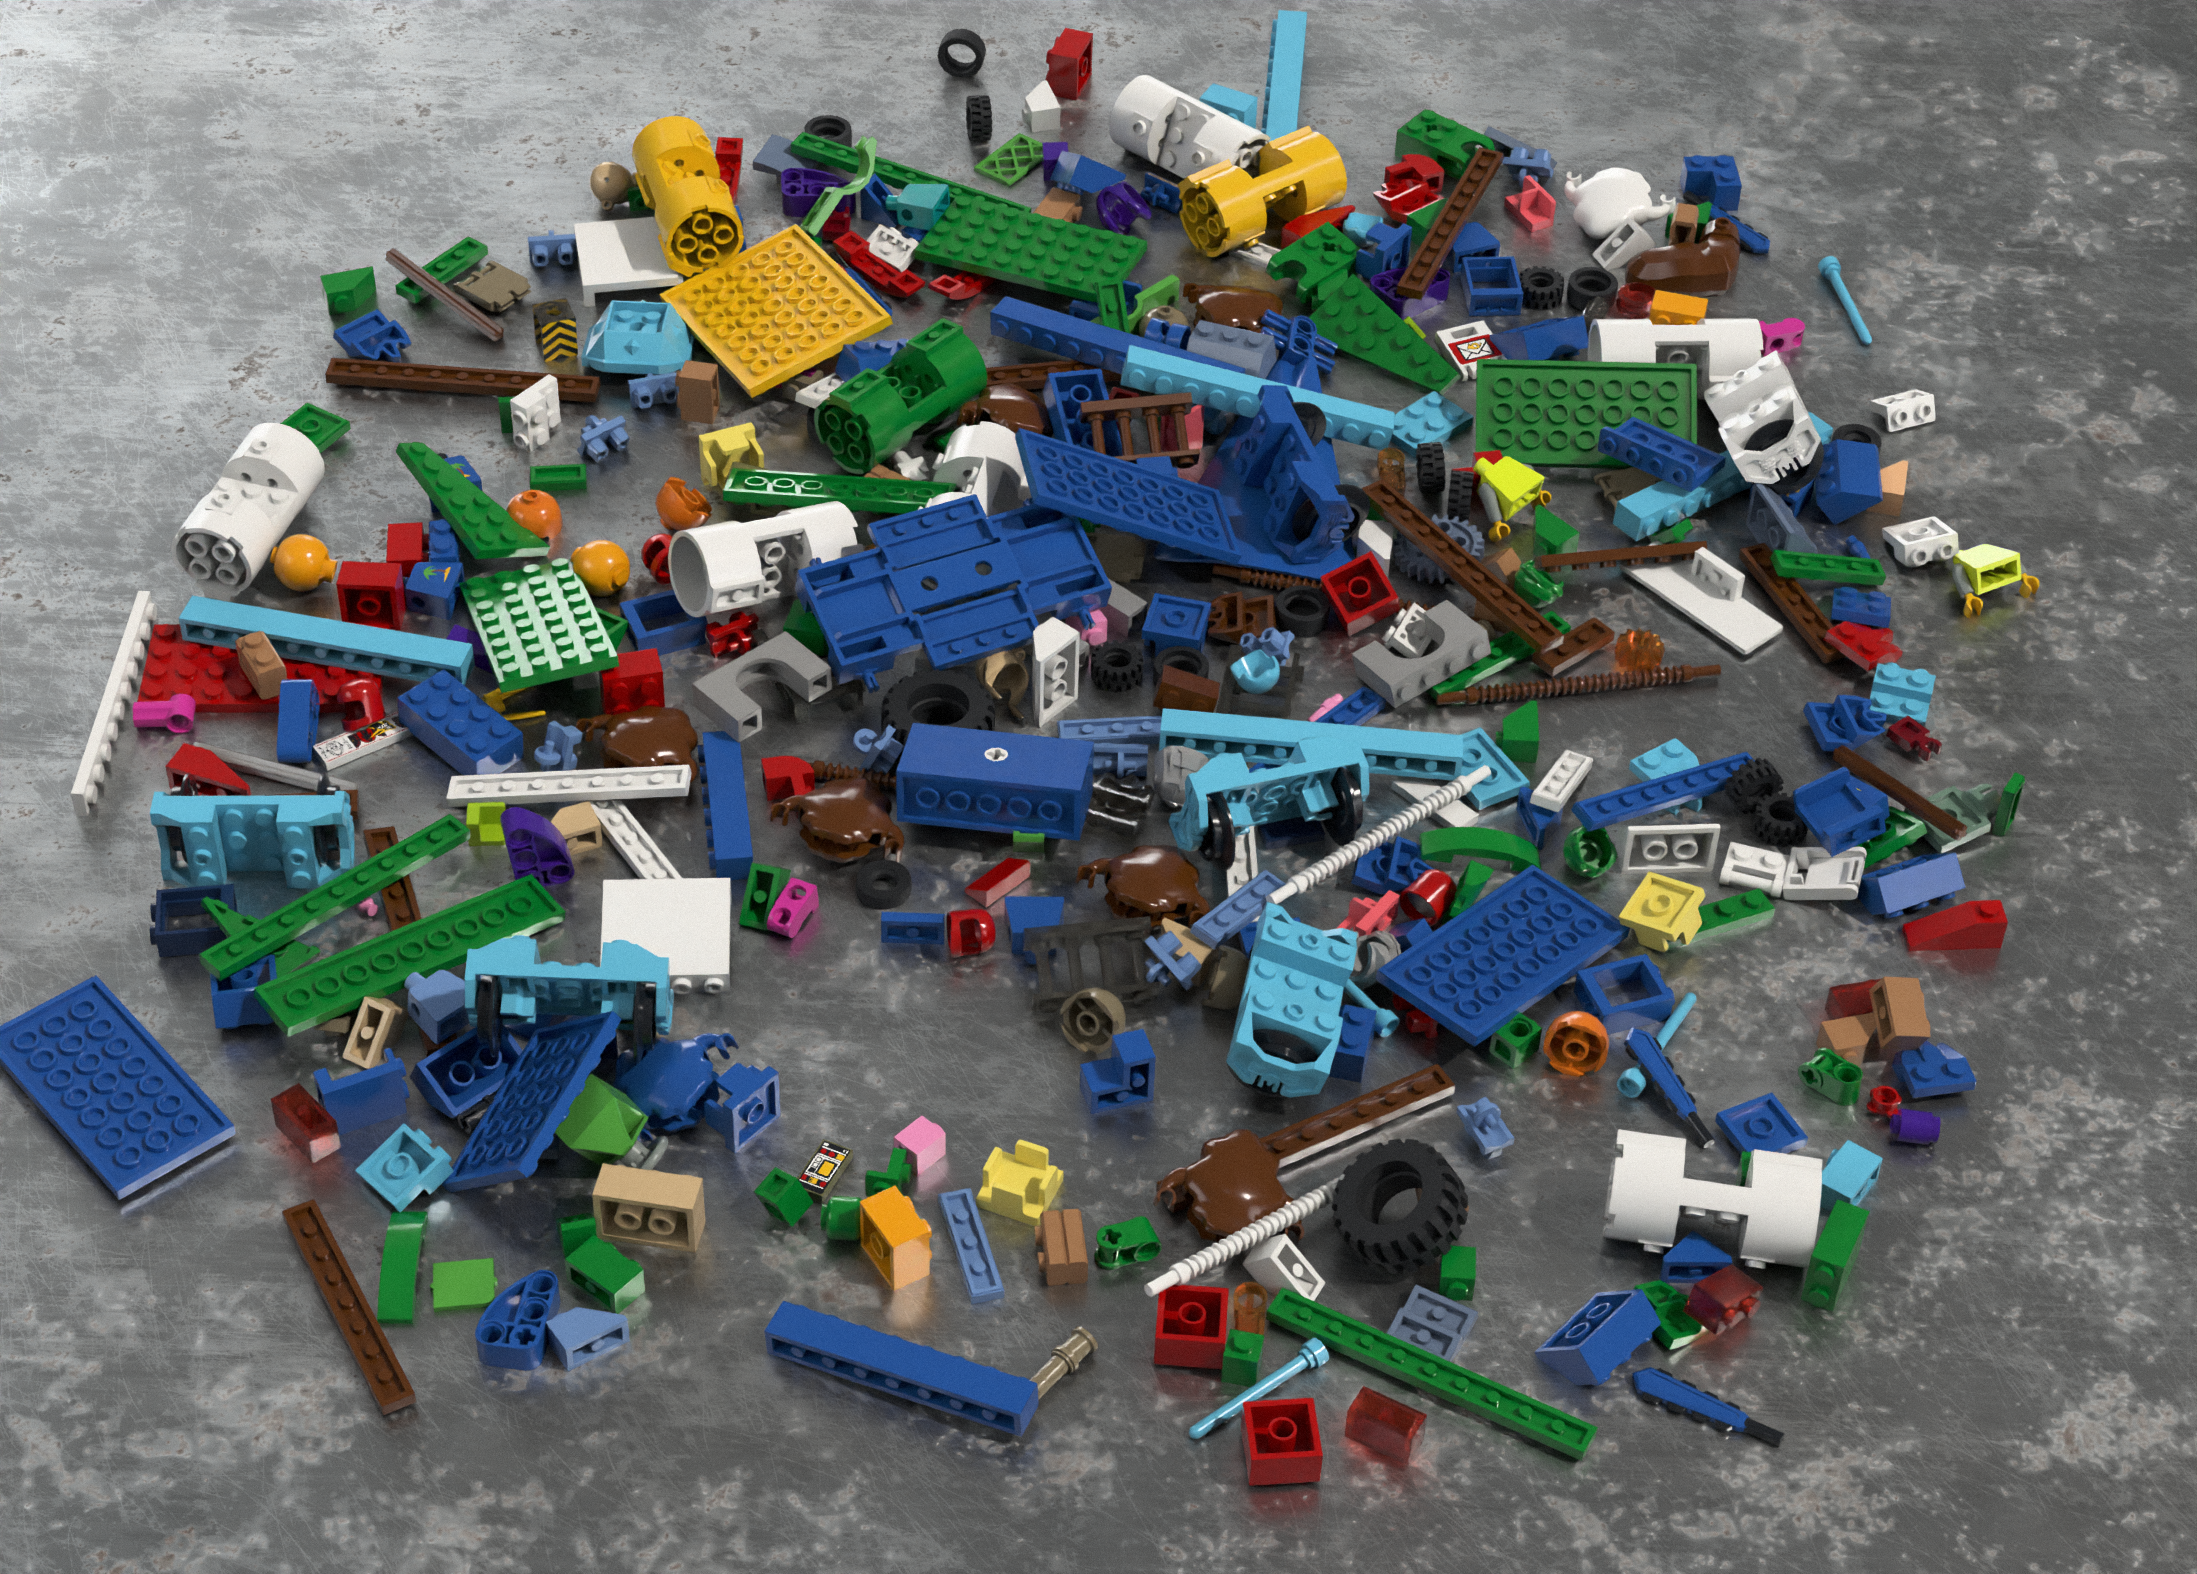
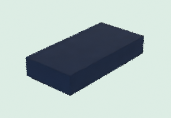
(1290, 833)

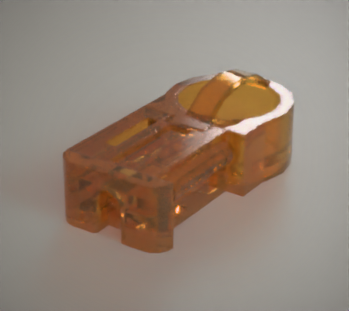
(1392, 474)
(1250, 1318)

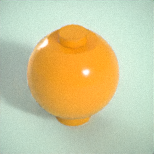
(302, 563)
(602, 567)

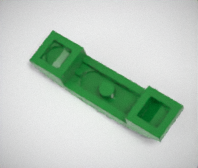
(1478, 842)
(400, 1267)

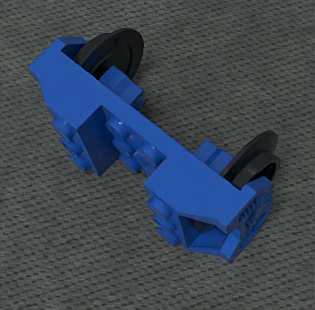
(1278, 452)

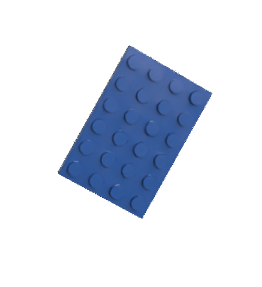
(532, 1102)

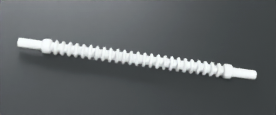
(1380, 834)
(1247, 1237)

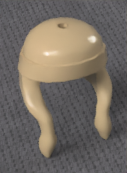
(616, 188)
(1004, 673)

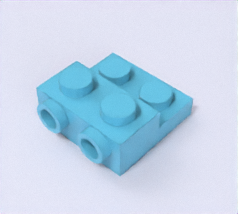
(1901, 692)
(405, 1167)

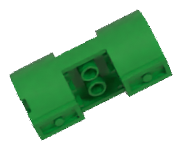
(880, 410)

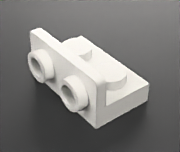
(892, 247)
(1905, 409)
(1409, 633)

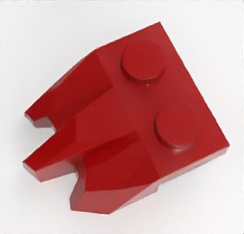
(1405, 198)
(1863, 644)

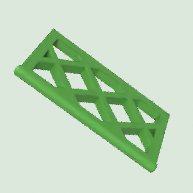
(996, 174)

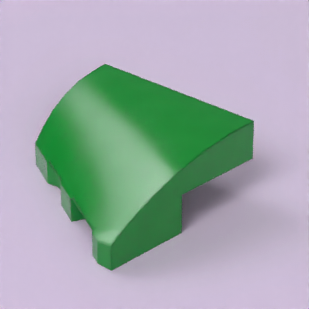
(1468, 889)
(1676, 1326)

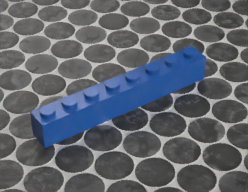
(902, 1368)

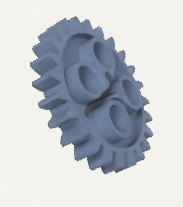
(1417, 563)

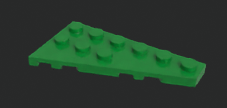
(1378, 336)
(472, 514)

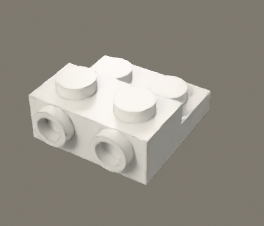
(535, 413)
(1922, 541)

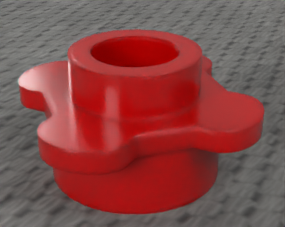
(1884, 1101)

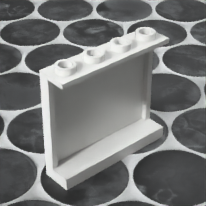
(621, 257)
(676, 921)

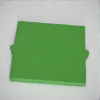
(463, 1284)

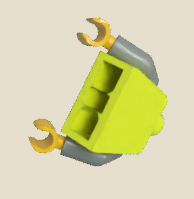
(1506, 490)
(1987, 569)

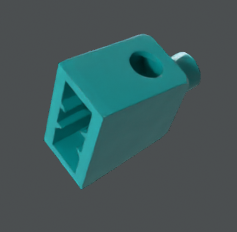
(920, 204)

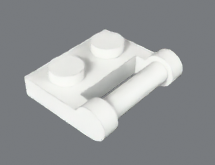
(1755, 868)

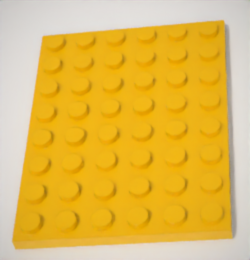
(776, 310)

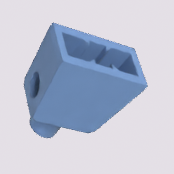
(437, 1003)

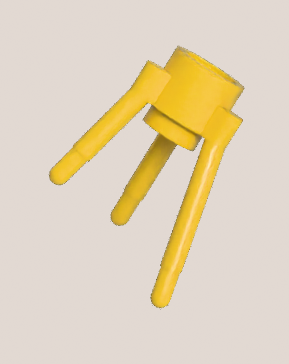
(495, 701)

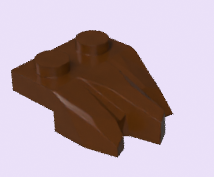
(1240, 616)

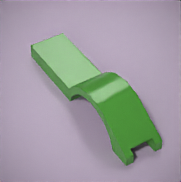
(831, 195)
(1162, 293)

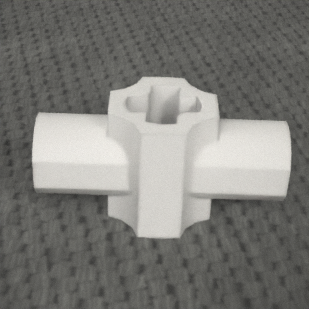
(911, 468)

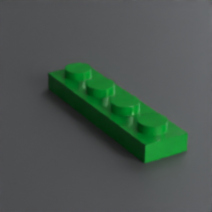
(445, 267)
(1828, 567)
(1730, 915)

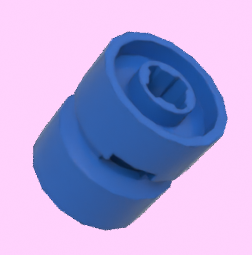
(1174, 335)

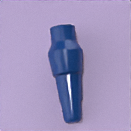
(1856, 547)

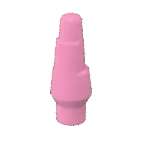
(1326, 706)
(367, 906)

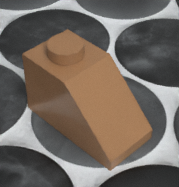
(1849, 1037)

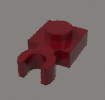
(837, 224)
(1912, 735)

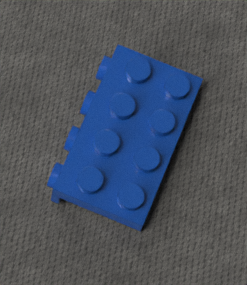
(1660, 453)

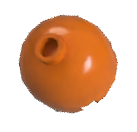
(680, 507)
(536, 512)
(1576, 1043)

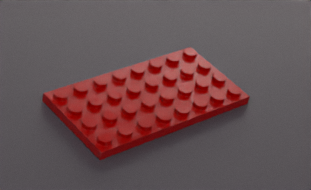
(218, 681)

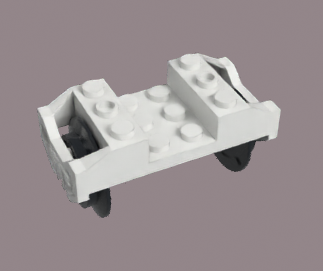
(1767, 426)

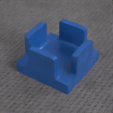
(1389, 254)
(1176, 622)
(750, 1108)

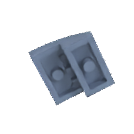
(777, 157)
(1433, 1323)

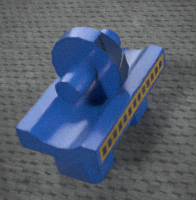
(1161, 193)

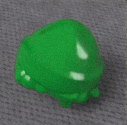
(1536, 586)
(1589, 851)

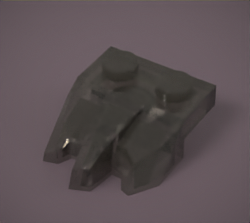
(1119, 804)

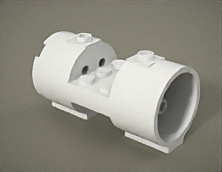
(1181, 130)
(1714, 344)
(982, 463)
(248, 510)
(755, 561)
(1774, 1208)

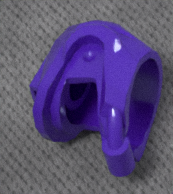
(1120, 207)

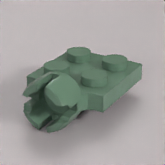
(1968, 807)

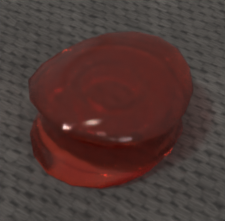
(1635, 300)

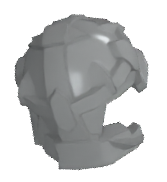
(1171, 771)
(1371, 954)

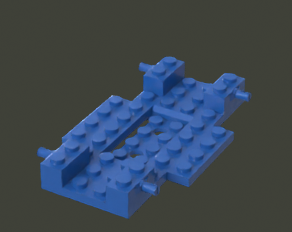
(871, 596)

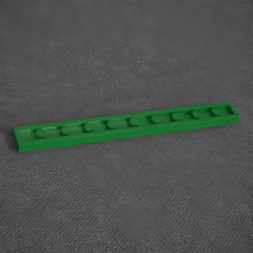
(889, 172)
(333, 897)
(1432, 1374)

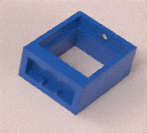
(1491, 300)
(665, 639)
(1634, 1014)

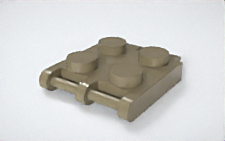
(495, 288)
(1624, 483)
(1119, 555)

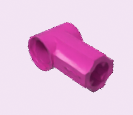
(174, 714)

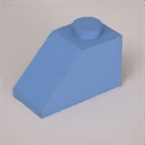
(585, 1335)

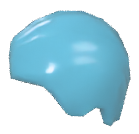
(1358, 225)
(1256, 672)

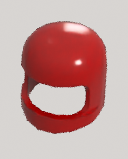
(655, 555)
(361, 702)
(1436, 889)
(969, 927)

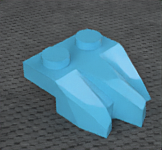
(1666, 760)

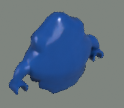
(672, 1081)

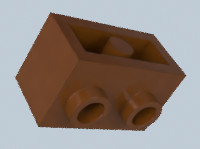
(1185, 691)

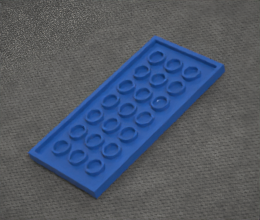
(1126, 496)
(1502, 954)
(110, 1087)

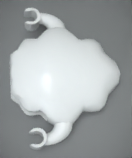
(1612, 198)

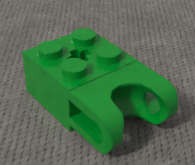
(1440, 140)
(1314, 259)

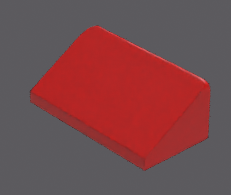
(999, 881)

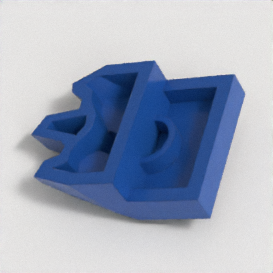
(373, 338)
(1844, 722)
(1389, 867)
(1933, 1070)

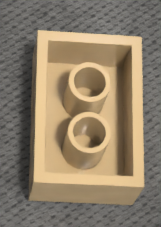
(649, 1207)

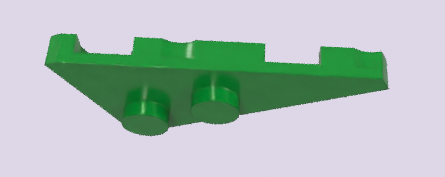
(1900, 831)
(287, 957)

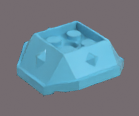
(638, 339)

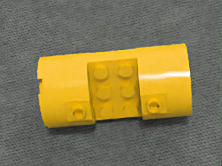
(689, 199)
(1229, 207)

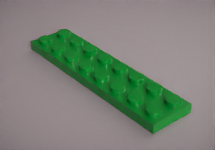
(809, 489)

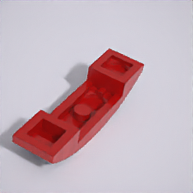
(729, 159)
(856, 254)
(961, 286)

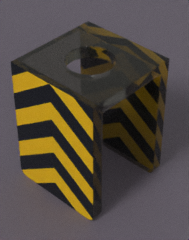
(555, 329)

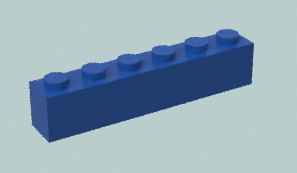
(727, 806)

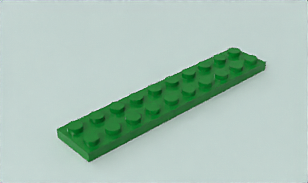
(424, 947)

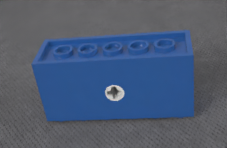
(995, 781)

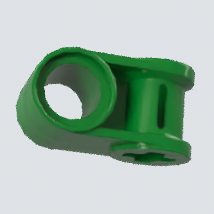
(1833, 1076)
(1129, 1241)

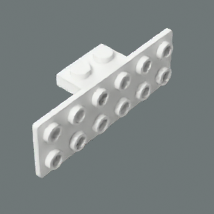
(1709, 595)

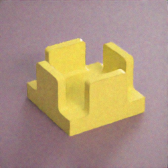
(723, 448)
(1663, 911)
(1019, 1183)

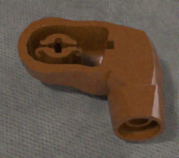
(1689, 267)

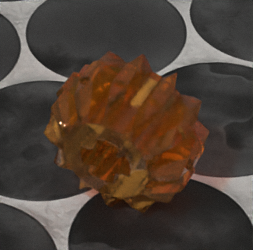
(1639, 650)

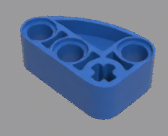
(297, 720)
(514, 1324)

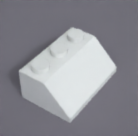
(1054, 669)
(1667, 848)

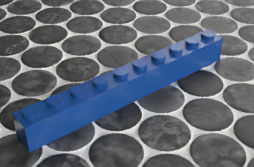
(1077, 337)

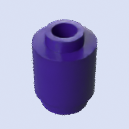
(1915, 1126)

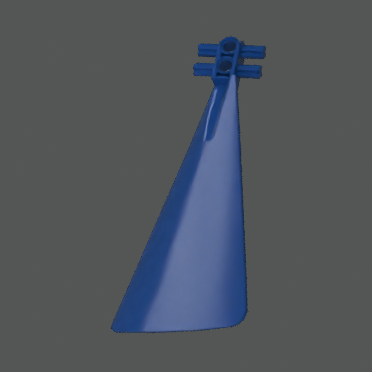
(1248, 505)

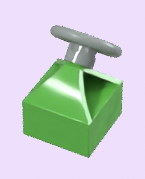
(606, 1128)

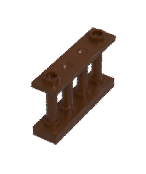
(1149, 409)

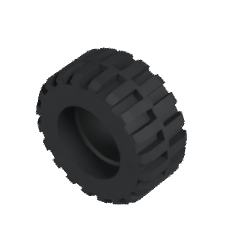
(936, 697)
(1419, 1235)

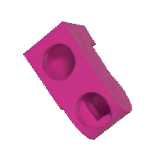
(1781, 335)
(792, 908)

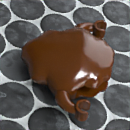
(1232, 305)
(1009, 407)
(644, 738)
(844, 820)
(1150, 883)
(1229, 1186)

